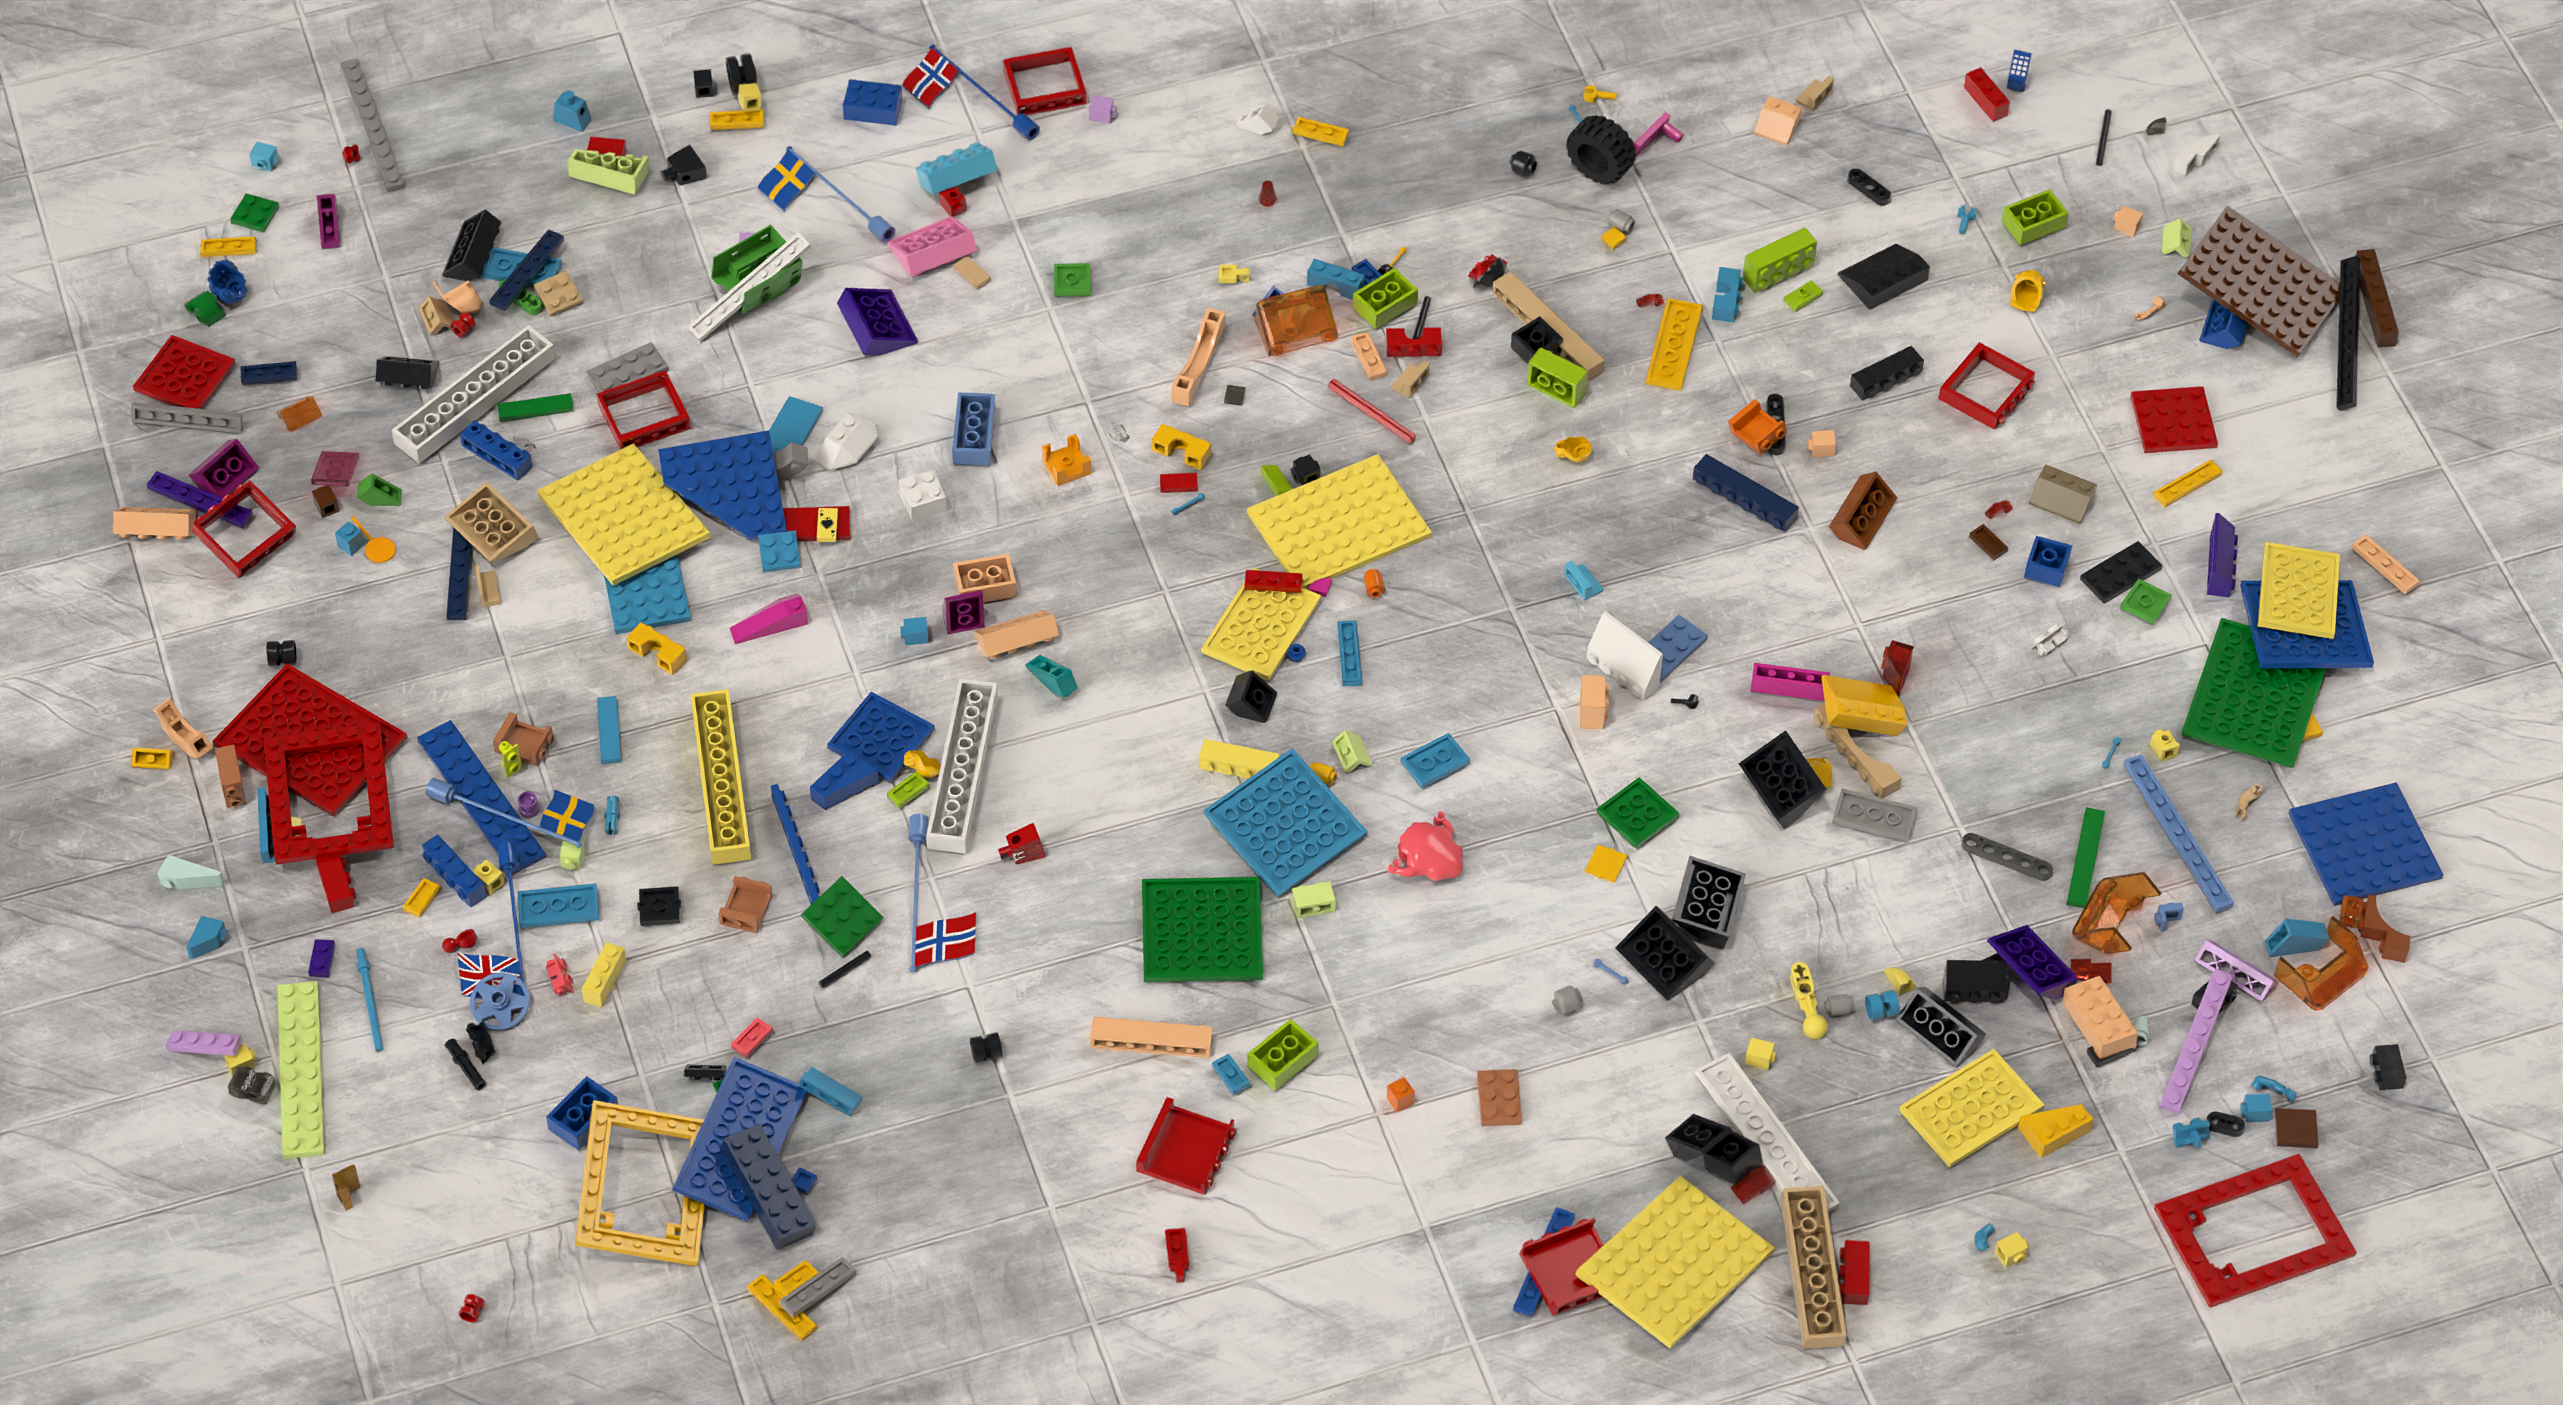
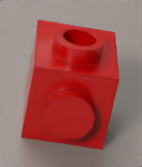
(953, 201)

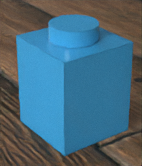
(349, 538)
(914, 631)
(2256, 1108)

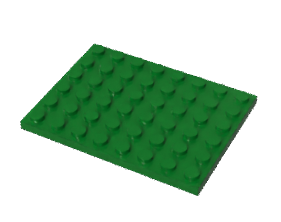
(2251, 706)

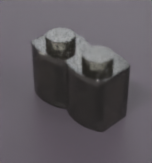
(252, 1085)

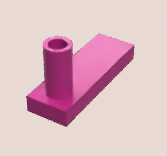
(1660, 125)

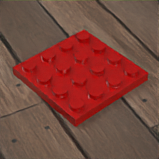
(184, 374)
(2174, 419)

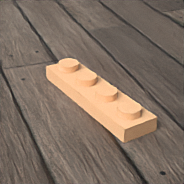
(2385, 564)

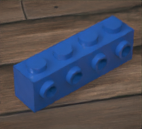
(496, 450)
(453, 870)

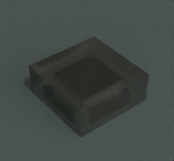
(1234, 395)

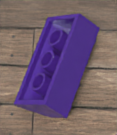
(2221, 557)

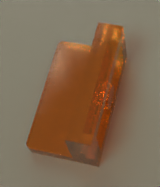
(299, 413)

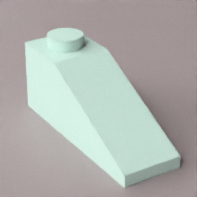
(187, 875)

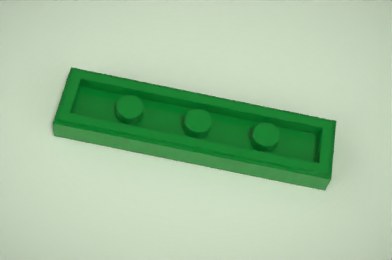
(535, 407)

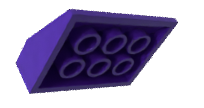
(876, 320)
(2034, 961)

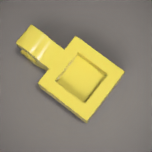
(1230, 274)

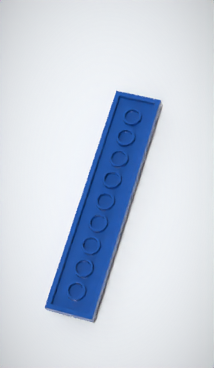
(472, 781)

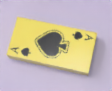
(827, 524)

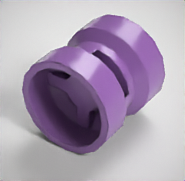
(528, 804)

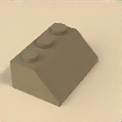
(2063, 494)

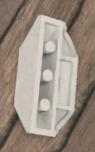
(847, 442)

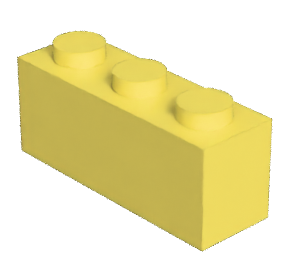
(603, 974)

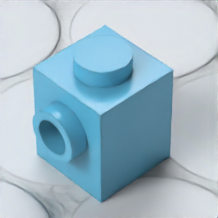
(264, 156)

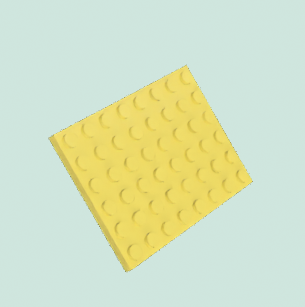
(623, 514)
(1339, 521)
(1675, 1261)

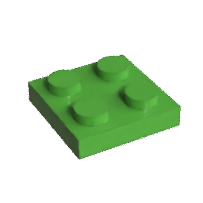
(1072, 279)
(2146, 601)

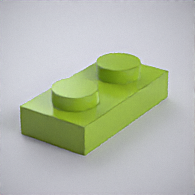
(908, 789)

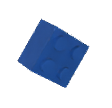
(2048, 561)

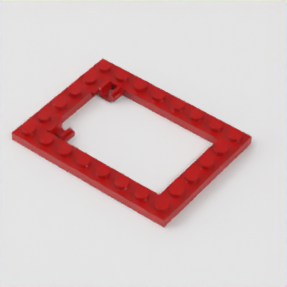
(365, 839)
(2210, 1279)

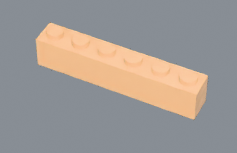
(1151, 1037)

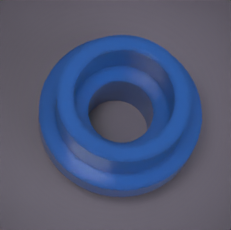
(1296, 652)

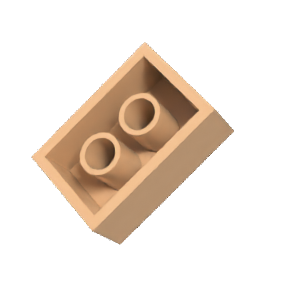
(989, 574)

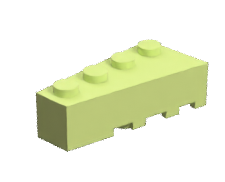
(609, 170)

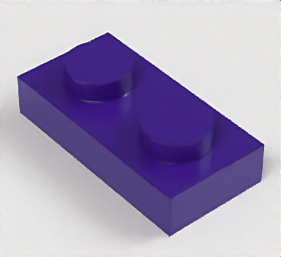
(321, 958)

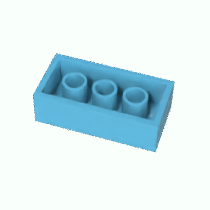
(956, 168)

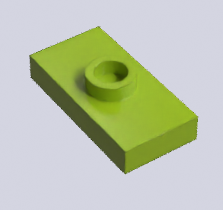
(1803, 295)

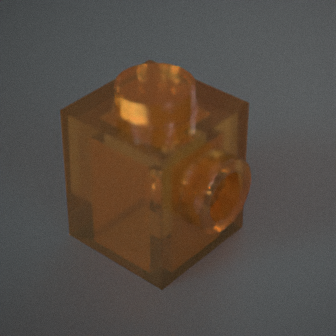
(2350, 911)

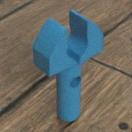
(1965, 218)

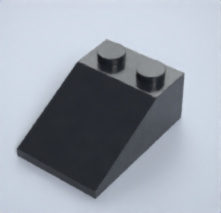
(1695, 1137)

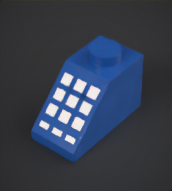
(2019, 70)

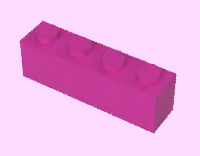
(1788, 681)

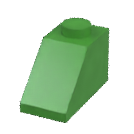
(378, 492)

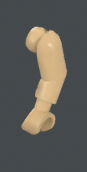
(2245, 798)

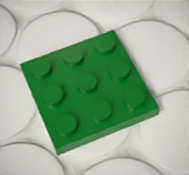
(1637, 812)
(841, 916)

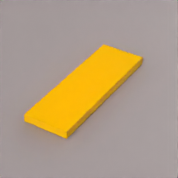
(1674, 344)

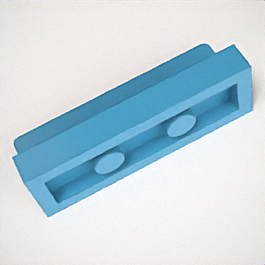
(830, 1091)

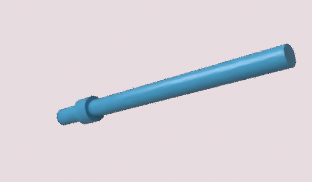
(364, 968)

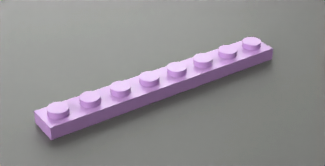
(2196, 1041)

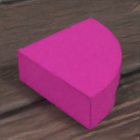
(1321, 586)

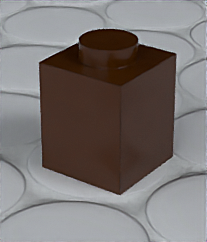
(325, 501)

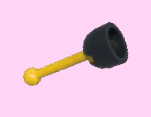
(1387, 267)

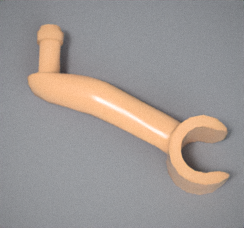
(2158, 303)

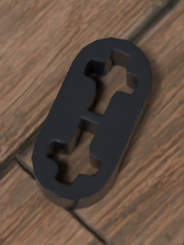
(2225, 1124)

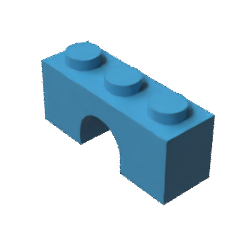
(1346, 280)
(1725, 305)

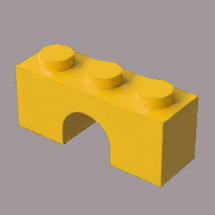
(1170, 439)
(646, 639)

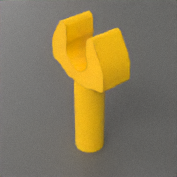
(1594, 94)

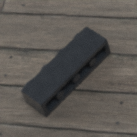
(1886, 373)

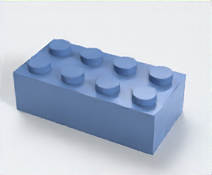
(973, 429)

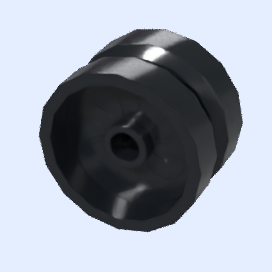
(738, 74)

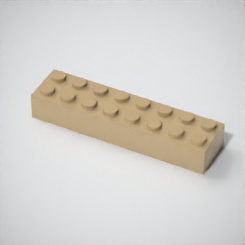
(1813, 1267)

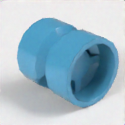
(1876, 1008)

